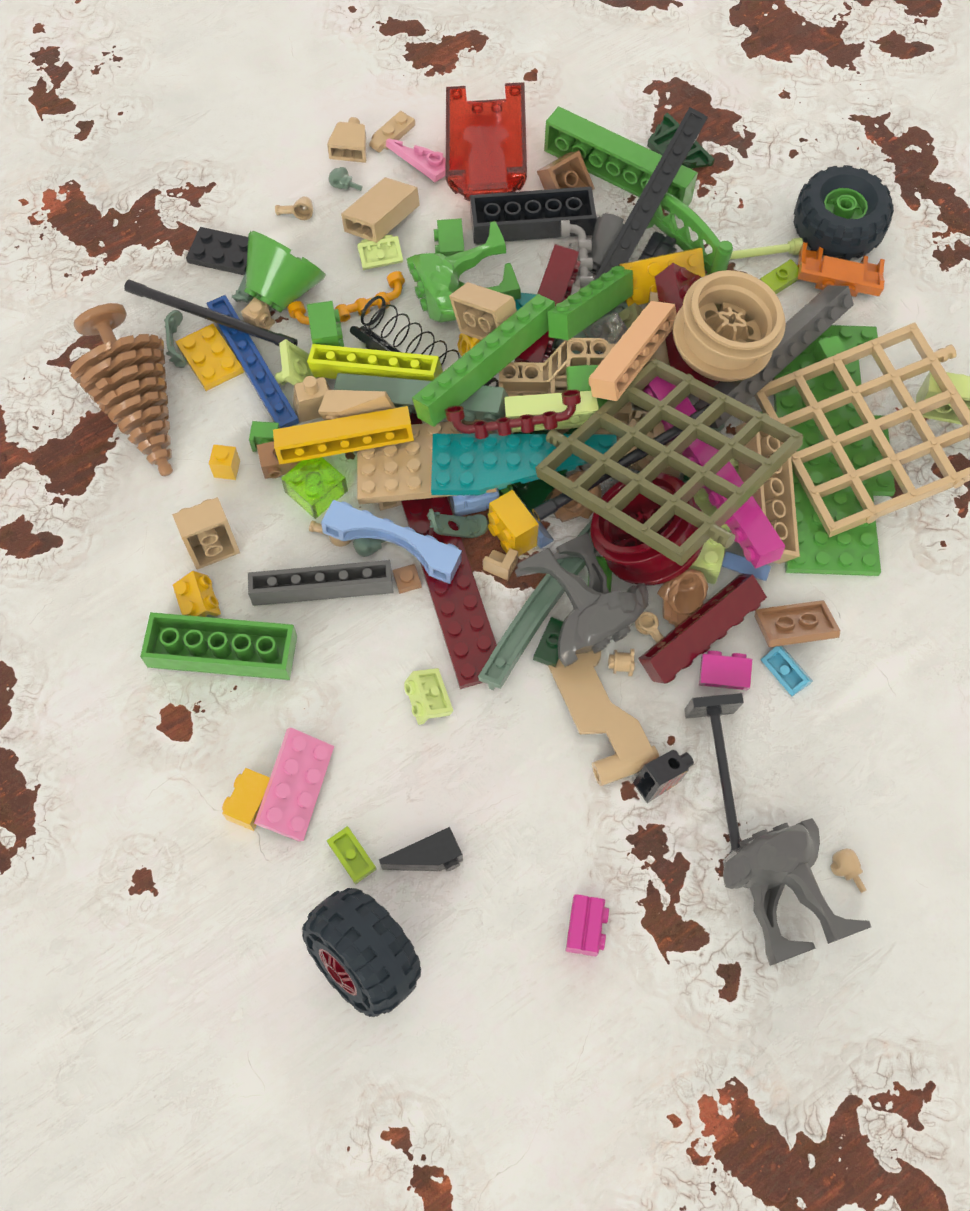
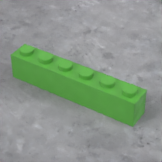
(590, 303)

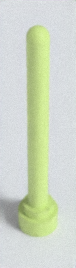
(792, 247)

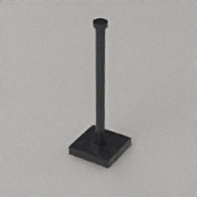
(714, 708)

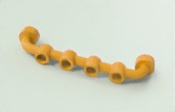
(395, 280)

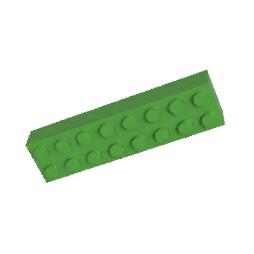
(611, 155)

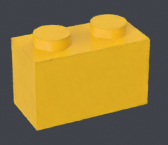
(245, 799)

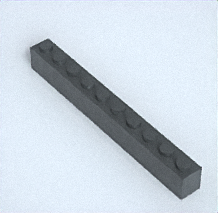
(798, 335)

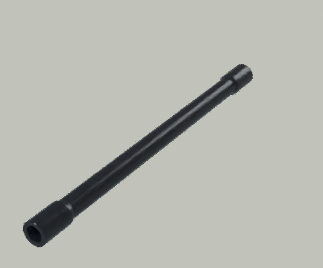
(264, 334)
(552, 505)

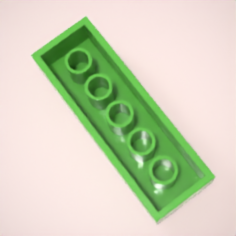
(219, 646)

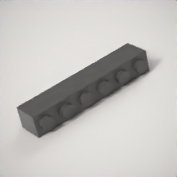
(320, 582)

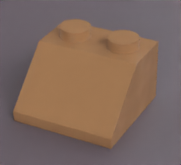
(565, 172)

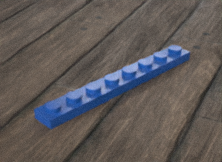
(255, 368)

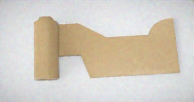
(598, 715)

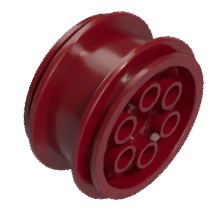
(631, 558)

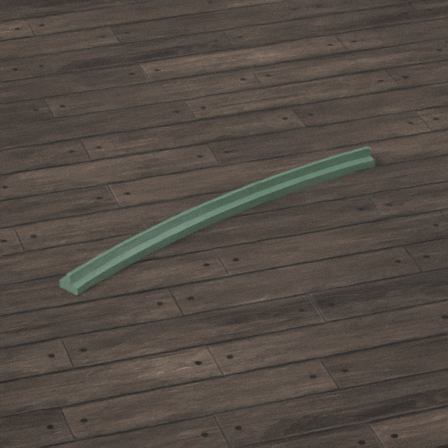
(529, 620)

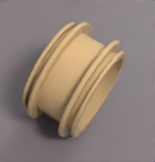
(728, 326)

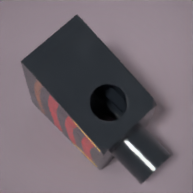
(662, 774)

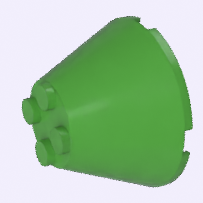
(276, 274)

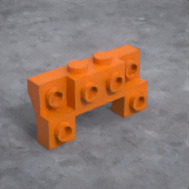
(860, 277)

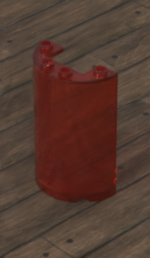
(486, 142)

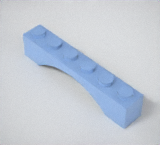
(349, 523)

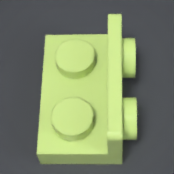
(379, 254)
(427, 695)

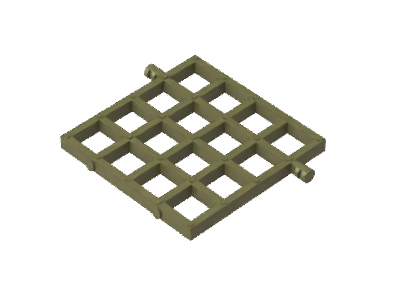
(670, 456)

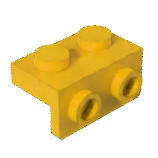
(196, 595)

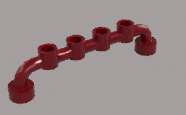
(526, 422)

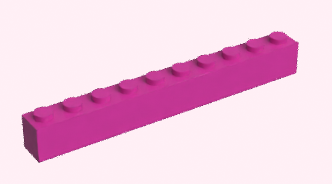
(748, 523)

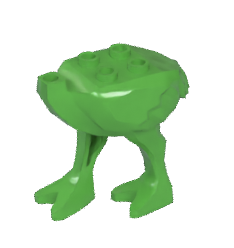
(439, 275)

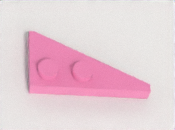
(423, 159)

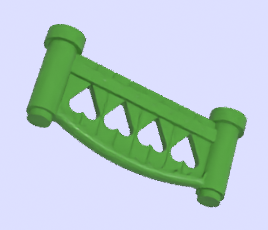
(722, 251)

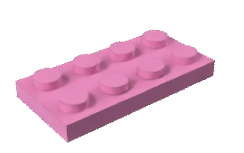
(294, 785)

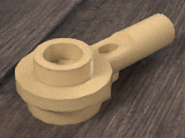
(648, 624)

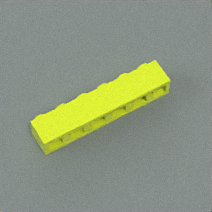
(329, 360)

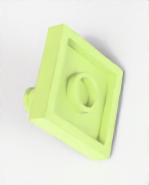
(293, 363)

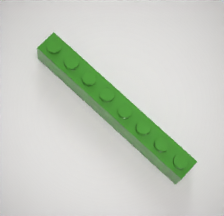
(483, 361)

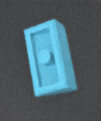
(786, 670)

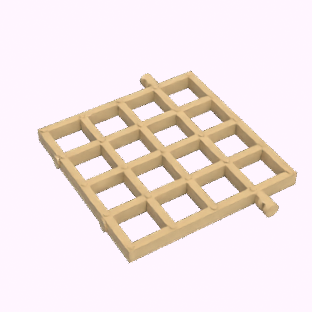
(874, 427)

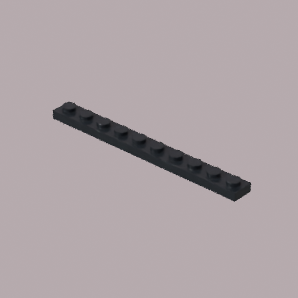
(654, 190)

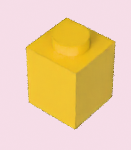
(224, 462)

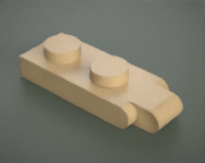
(393, 129)

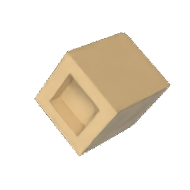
(501, 564)

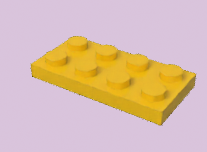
(646, 270)

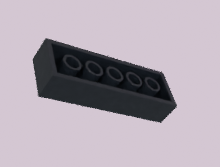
(532, 213)

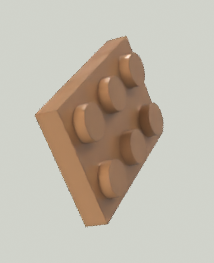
(797, 623)

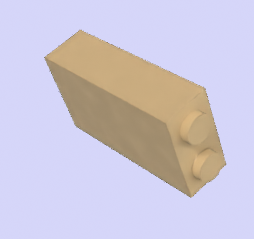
(380, 209)

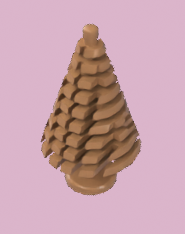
(127, 381)

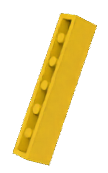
(343, 435)

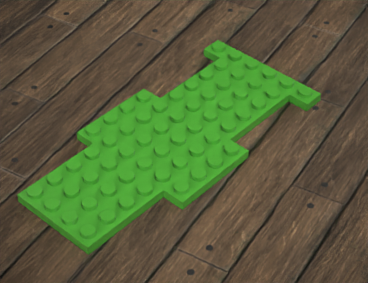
(857, 548)

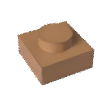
(407, 578)

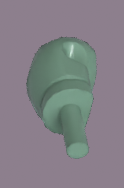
(340, 179)
(367, 546)

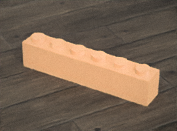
(632, 351)

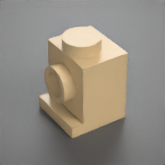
(258, 314)

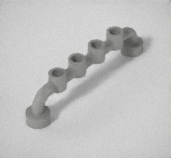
(584, 247)

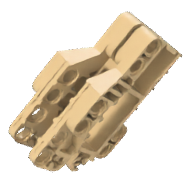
(551, 376)

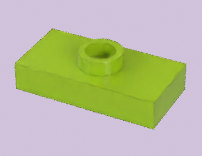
(781, 276)
(351, 855)

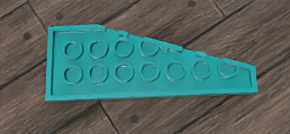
(476, 465)

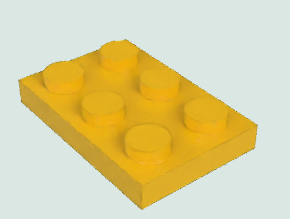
(209, 357)

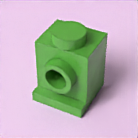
(261, 433)

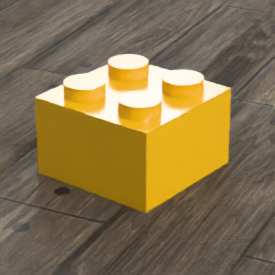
(512, 523)

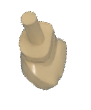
(847, 864)

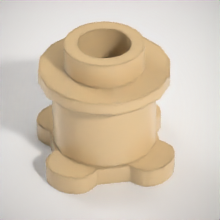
(622, 662)

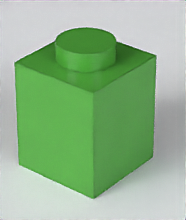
(827, 348)

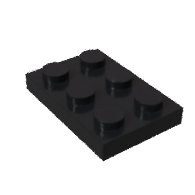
(219, 251)

